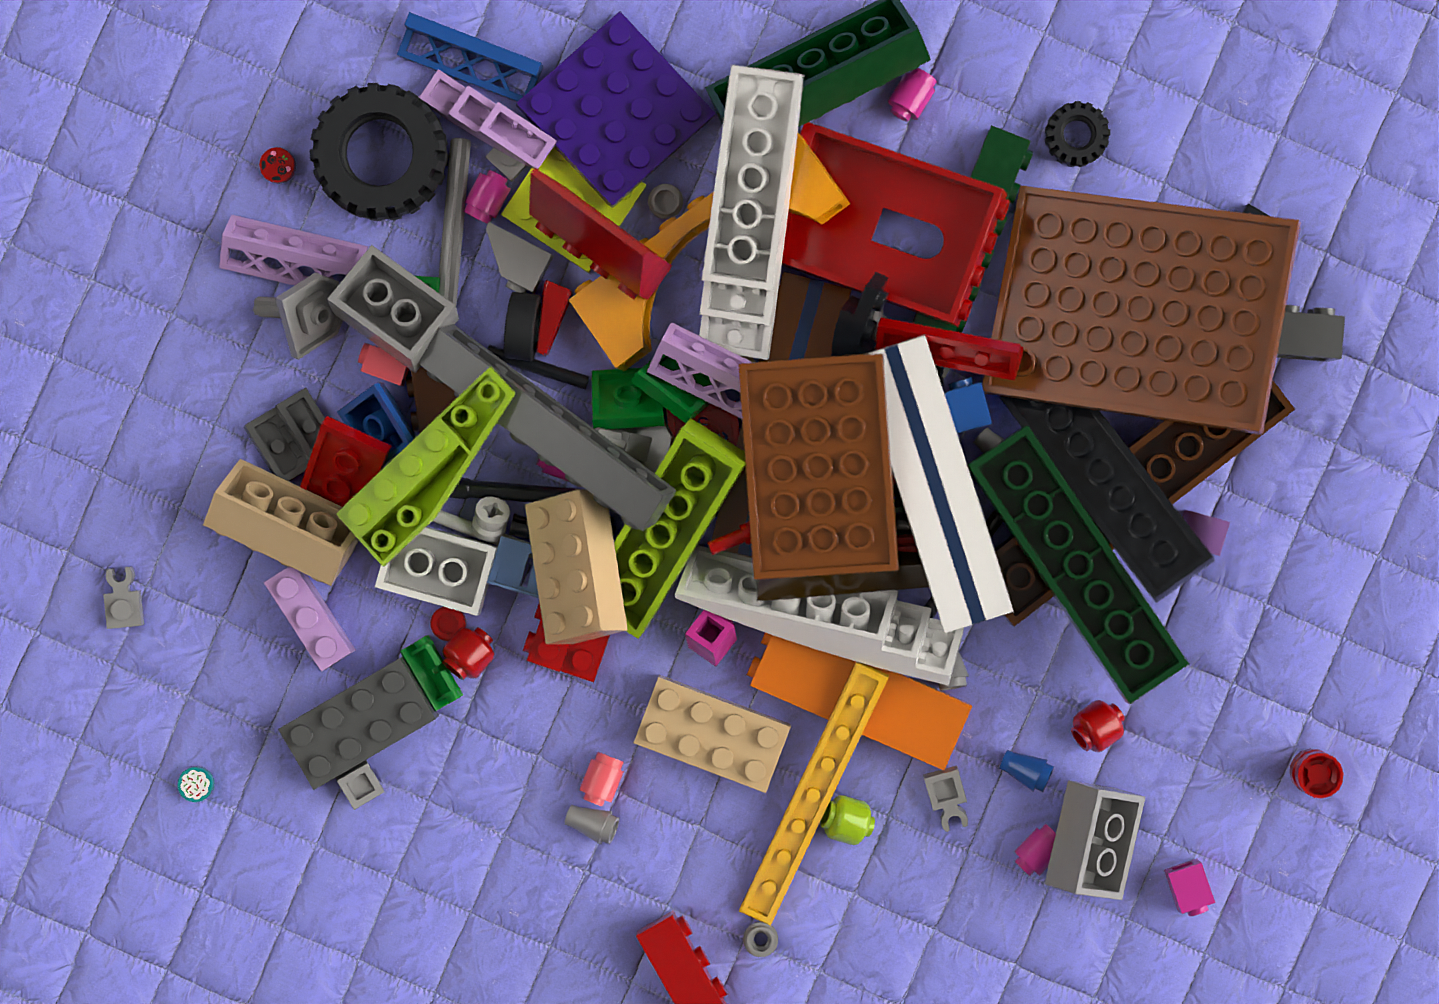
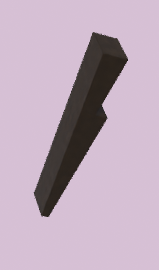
(909, 576)

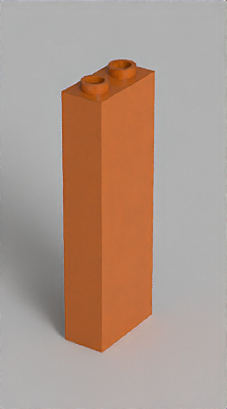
(906, 716)

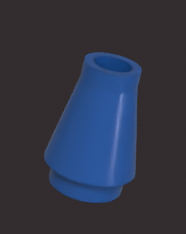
(1028, 770)

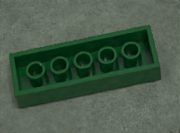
(844, 59)

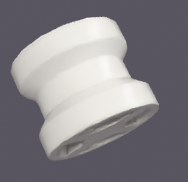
(494, 527)

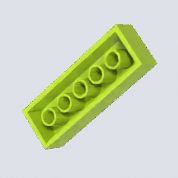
(650, 560)

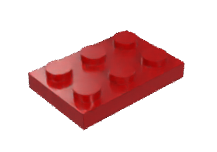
(342, 462)

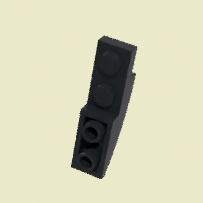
(855, 320)

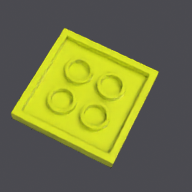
(560, 170)

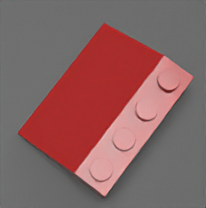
(595, 236)

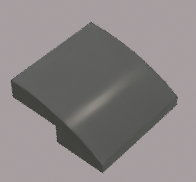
(287, 434)

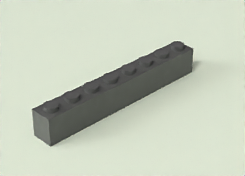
(553, 431)

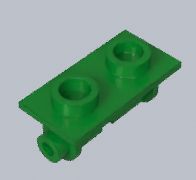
(431, 673)

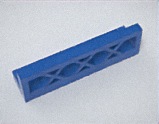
(471, 45)

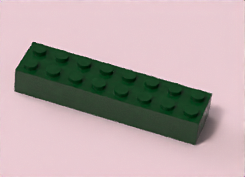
(1077, 564)

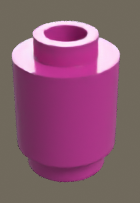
(912, 95)
(487, 196)
(1036, 851)

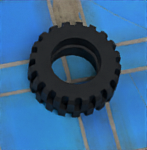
(339, 125)

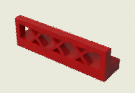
(956, 349)

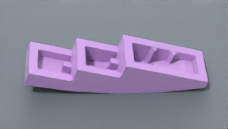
(487, 121)

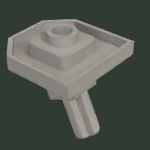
(303, 313)
(644, 444)

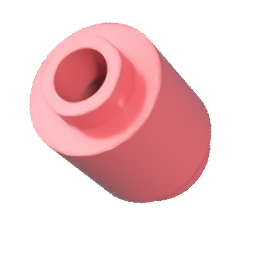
(601, 779)

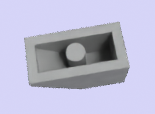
(518, 260)

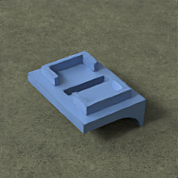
(510, 566)

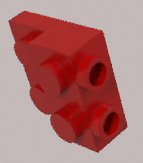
(576, 659)

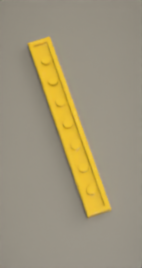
(813, 792)

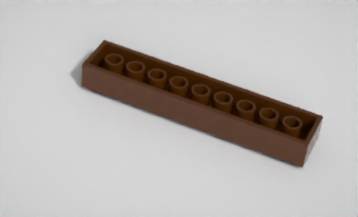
(1176, 459)

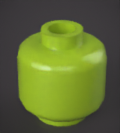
(847, 820)

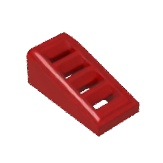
(553, 309)

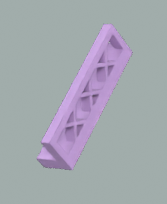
(289, 247)
(696, 356)

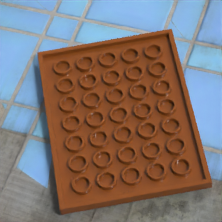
(1144, 307)

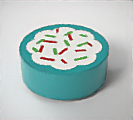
(196, 784)

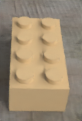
(281, 522)
(575, 568)
(712, 733)

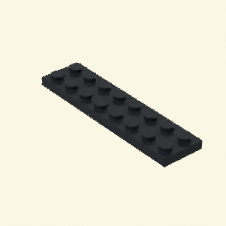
(1116, 493)

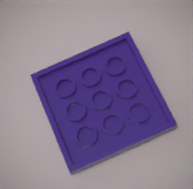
(616, 109)

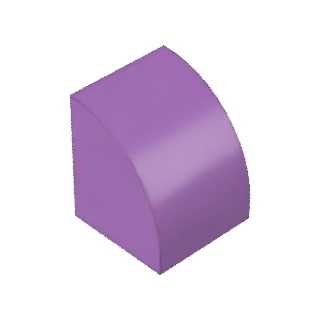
(1208, 529)

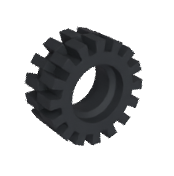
(1077, 112)

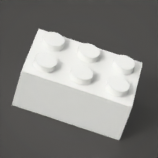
(441, 570)

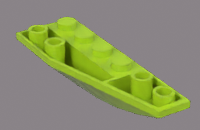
(424, 474)

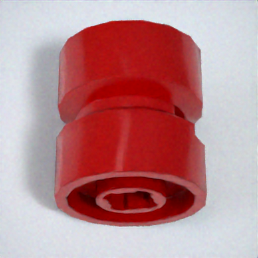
(1316, 773)

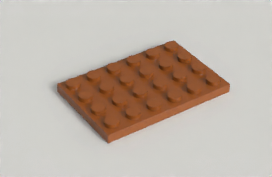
(818, 466)

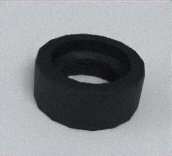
(522, 326)

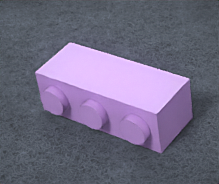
(310, 617)

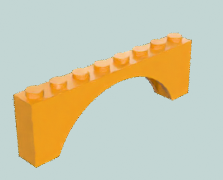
(624, 323)

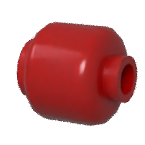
(468, 653)
(1098, 726)

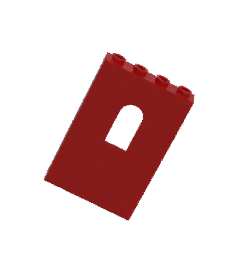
(880, 179)

